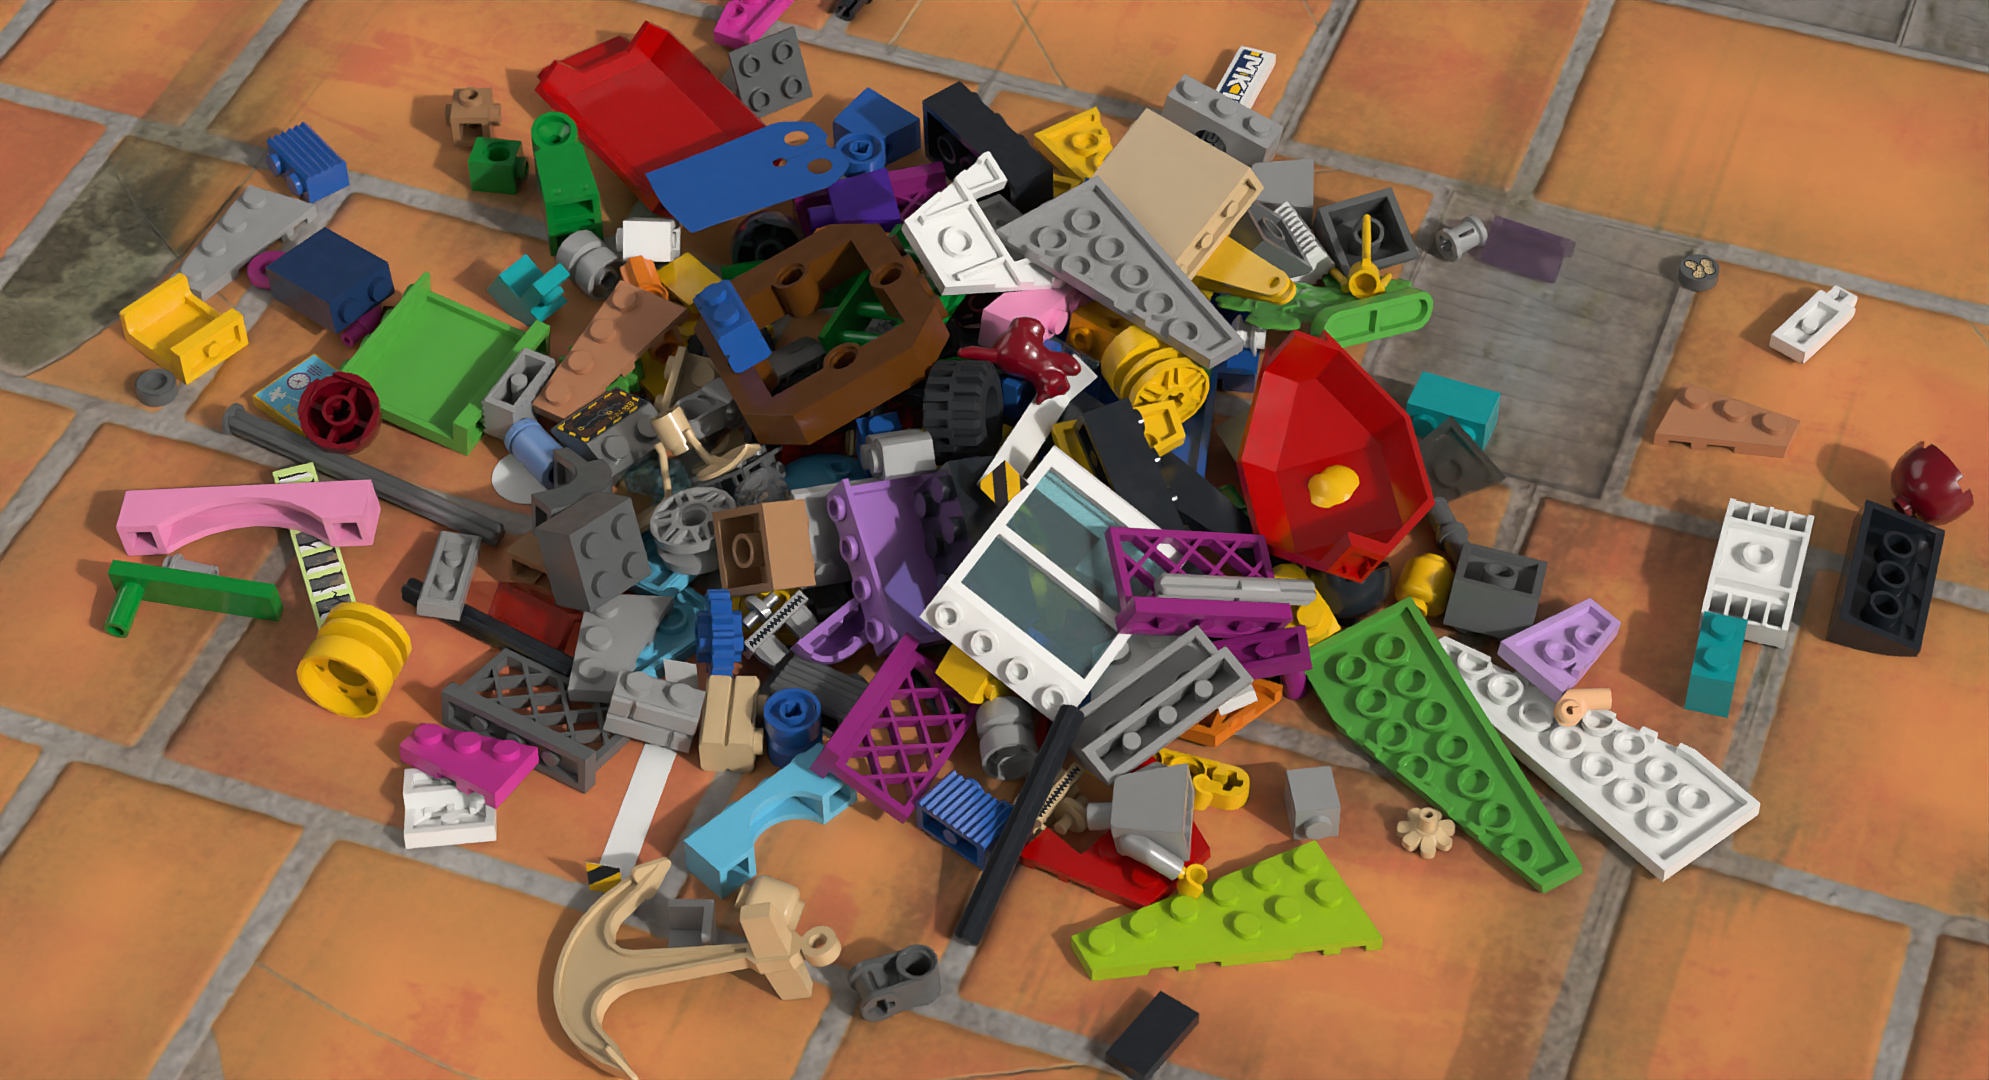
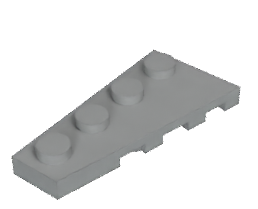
(240, 235)

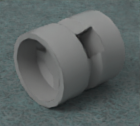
(590, 264)
(1006, 738)

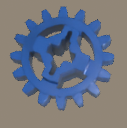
(719, 634)

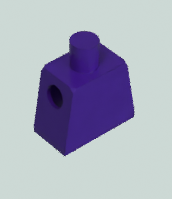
(858, 200)

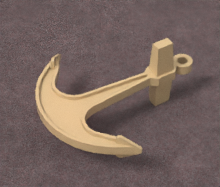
(597, 971)

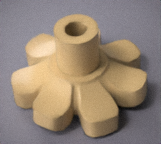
(1426, 830)

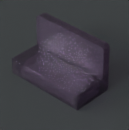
(1526, 249)

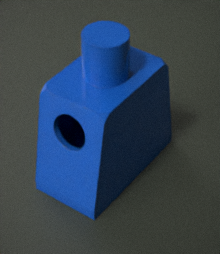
(881, 117)

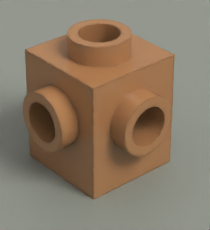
(472, 115)

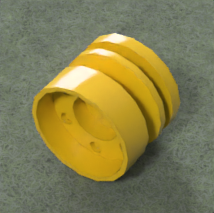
(1153, 372)
(354, 660)

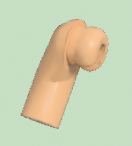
(1578, 702)

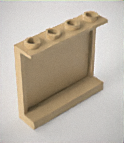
(1179, 188)

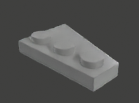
(613, 640)

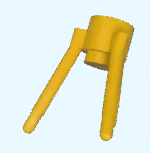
(1364, 275)

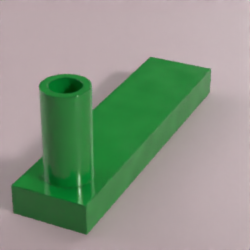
(187, 589)

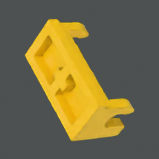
(685, 279)

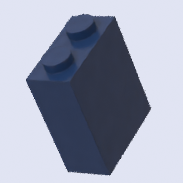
(330, 280)

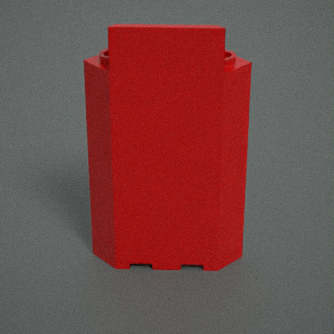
(645, 105)

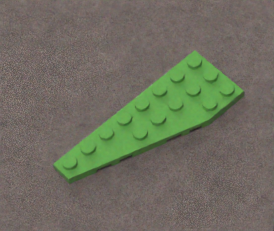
(1415, 715)

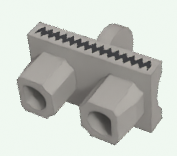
(792, 615)

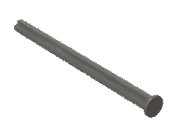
(347, 468)

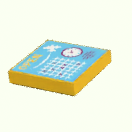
(282, 396)

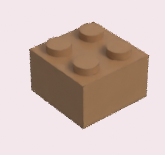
(764, 547)

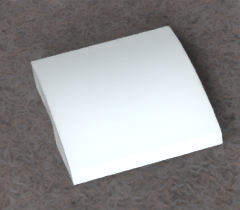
(442, 814)

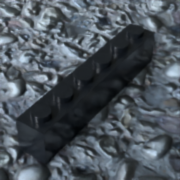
(1127, 465)

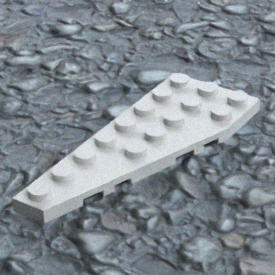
(1640, 791)

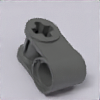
(895, 981)

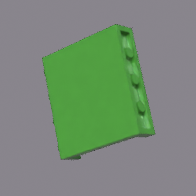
(438, 362)

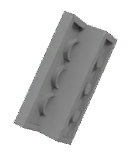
(1156, 705)

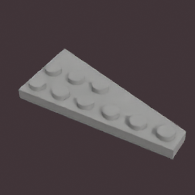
(1111, 257)

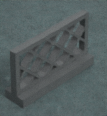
(559, 754)

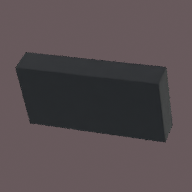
(1152, 1037)

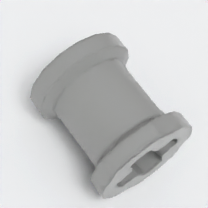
(1461, 238)

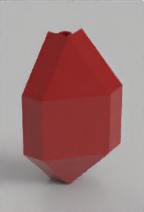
(1321, 412)

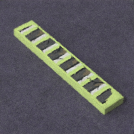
(319, 563)

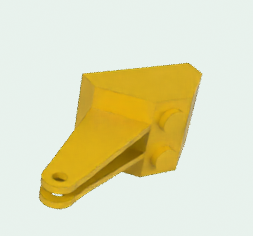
(1243, 274)

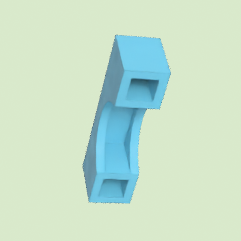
(723, 849)

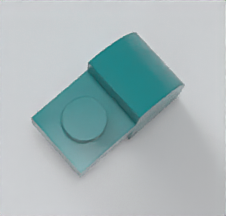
(529, 293)

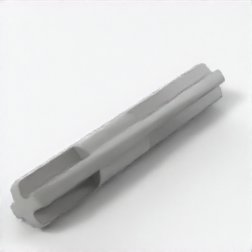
(1235, 588)

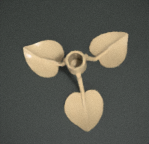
(678, 436)

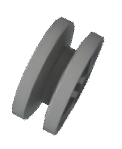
(685, 529)

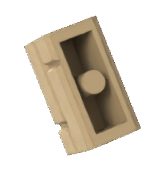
(731, 724)

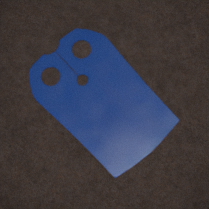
(742, 175)

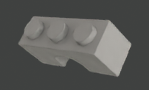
(1245, 133)

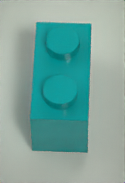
(1439, 397)
(1715, 664)

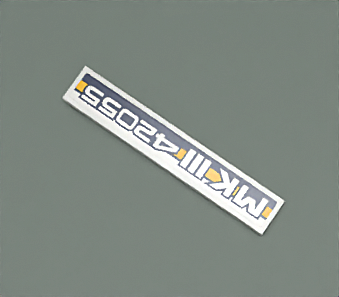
(1242, 83)

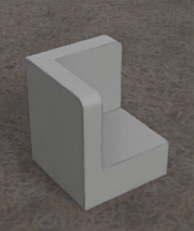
(692, 922)

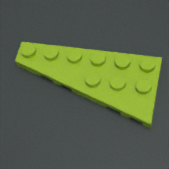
(1241, 918)

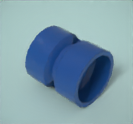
(863, 152)
(791, 724)

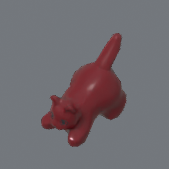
(1023, 355)

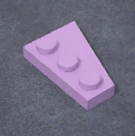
(1561, 647)

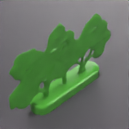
(1341, 313)

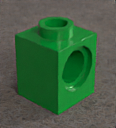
(497, 165)

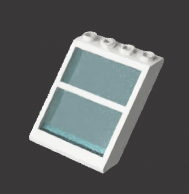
(1040, 587)

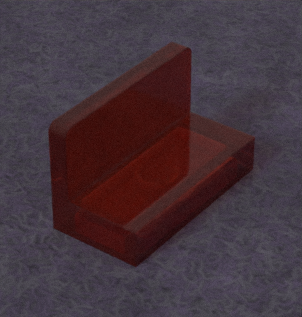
(534, 613)

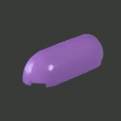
(835, 637)

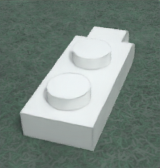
(1814, 324)

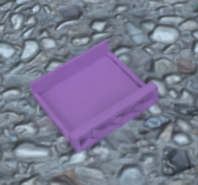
(886, 558)

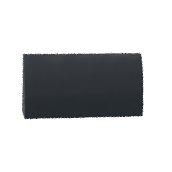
(1886, 582)

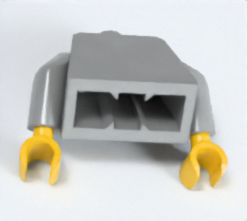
(1155, 819)

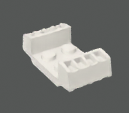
(1758, 569)

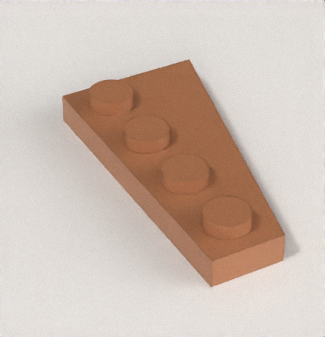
(607, 349)

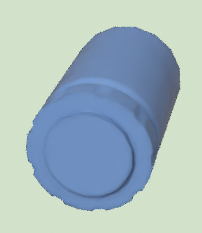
(533, 449)

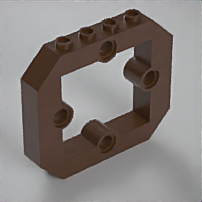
(852, 375)

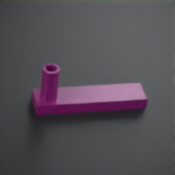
(1274, 654)

